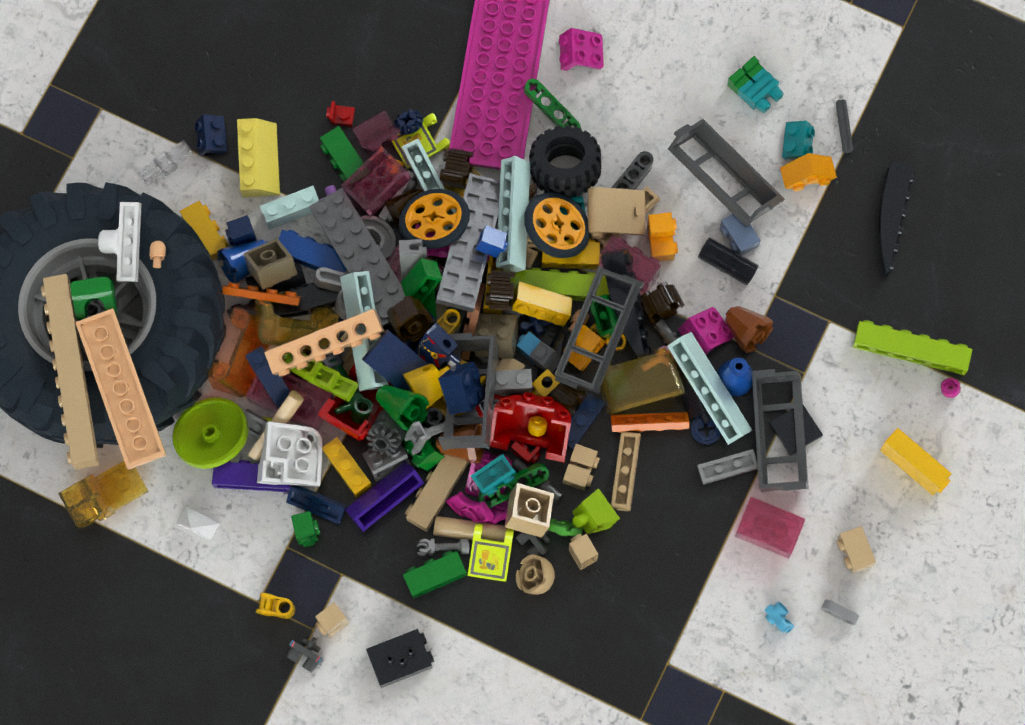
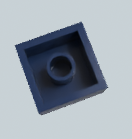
(462, 388)

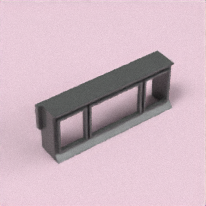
(733, 163)
(636, 286)
(465, 343)
(770, 376)

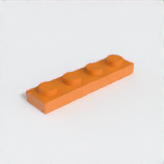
(269, 295)
(650, 421)

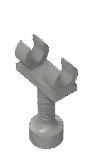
(430, 547)

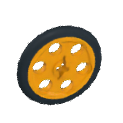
(426, 200)
(538, 235)

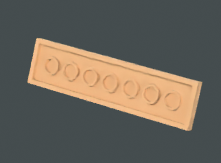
(120, 389)

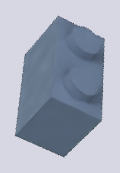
(741, 238)

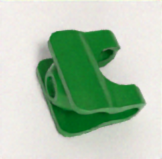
(92, 289)

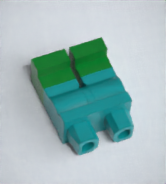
(755, 85)

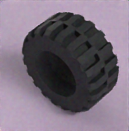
(559, 143)

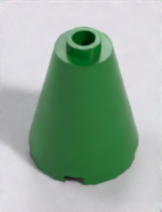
(402, 405)

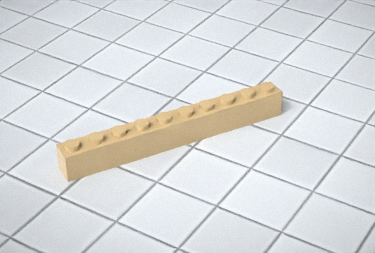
(71, 372)
(445, 476)

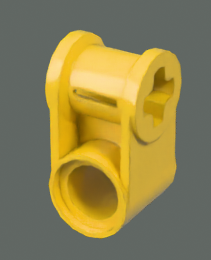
(450, 328)
(271, 606)

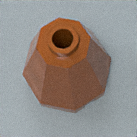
(748, 327)
(471, 455)

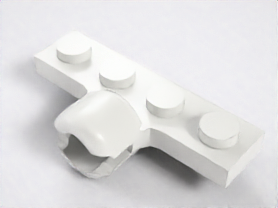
(124, 241)

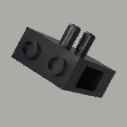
(400, 658)

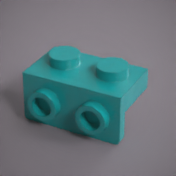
(798, 139)
(493, 475)

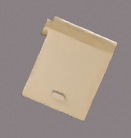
(613, 211)

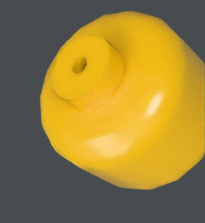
(537, 426)

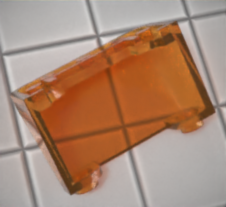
(238, 375)

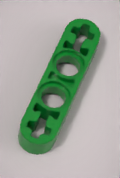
(554, 104)
(523, 473)

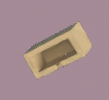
(580, 467)
(856, 549)
(583, 551)
(331, 620)

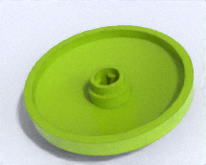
(210, 433)

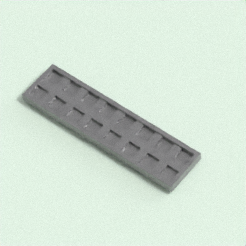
(358, 249)
(465, 264)

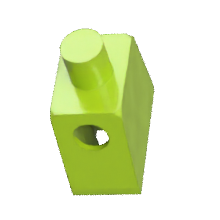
(595, 514)

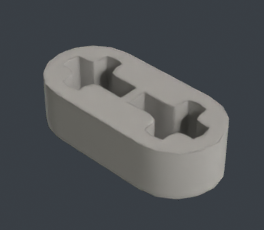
(840, 612)

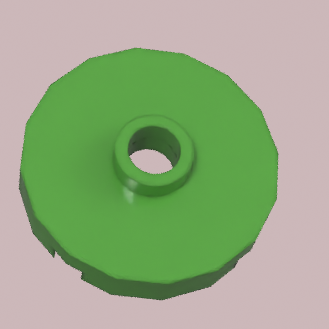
(564, 528)

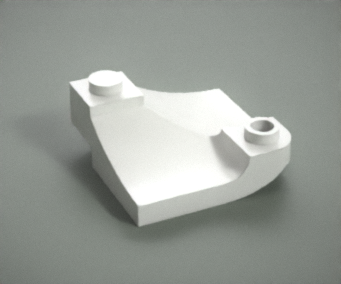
(290, 456)

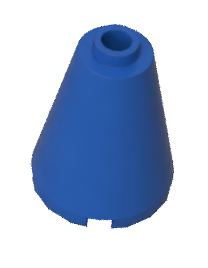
(234, 262)
(736, 376)

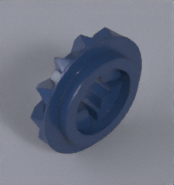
(412, 125)
(701, 437)

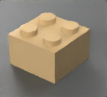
(529, 510)

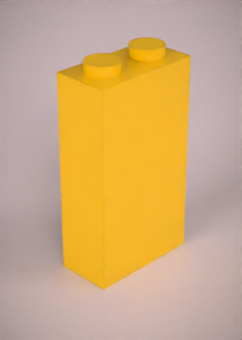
(916, 462)

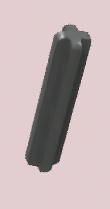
(844, 126)

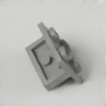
(384, 464)

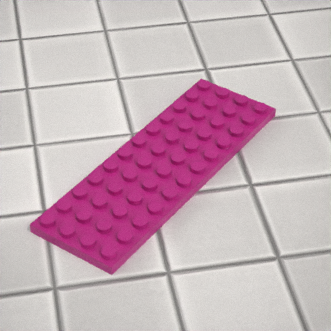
(498, 62)

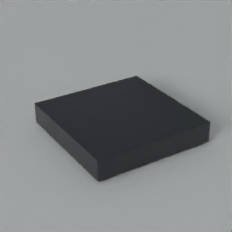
(785, 430)

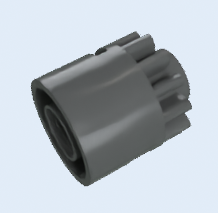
(385, 434)

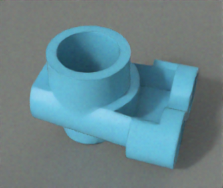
(776, 615)

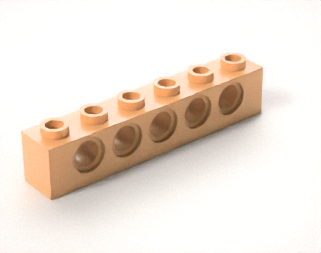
(277, 355)

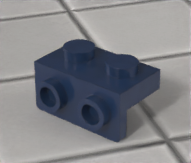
(211, 134)

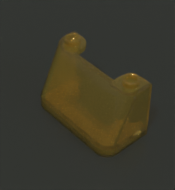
(280, 330)
(641, 382)

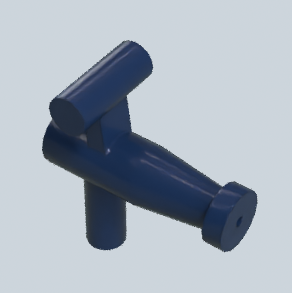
(537, 325)

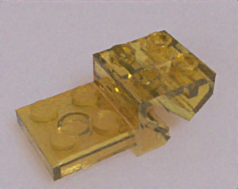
(103, 494)

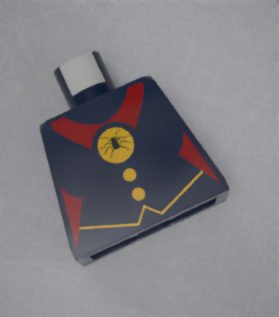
(437, 347)

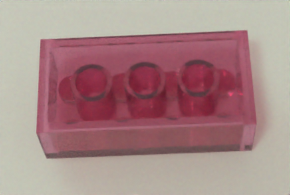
(307, 413)

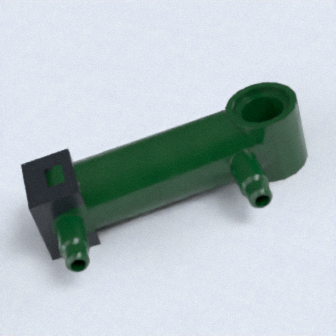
(357, 401)

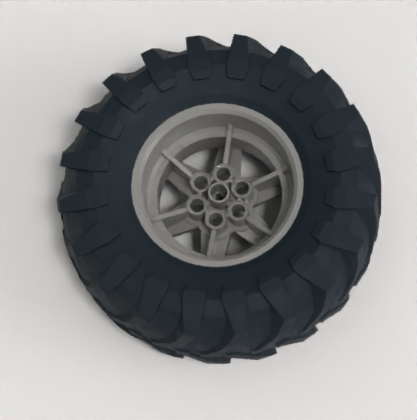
(180, 305)

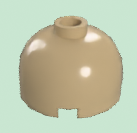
(535, 575)

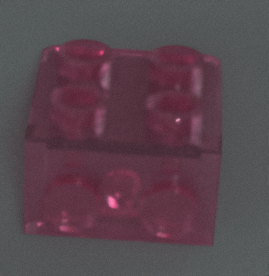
(376, 131)

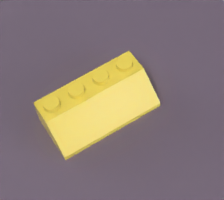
(258, 158)

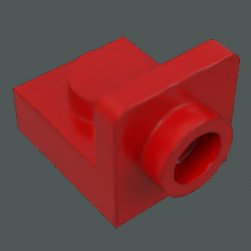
(340, 115)
(522, 451)

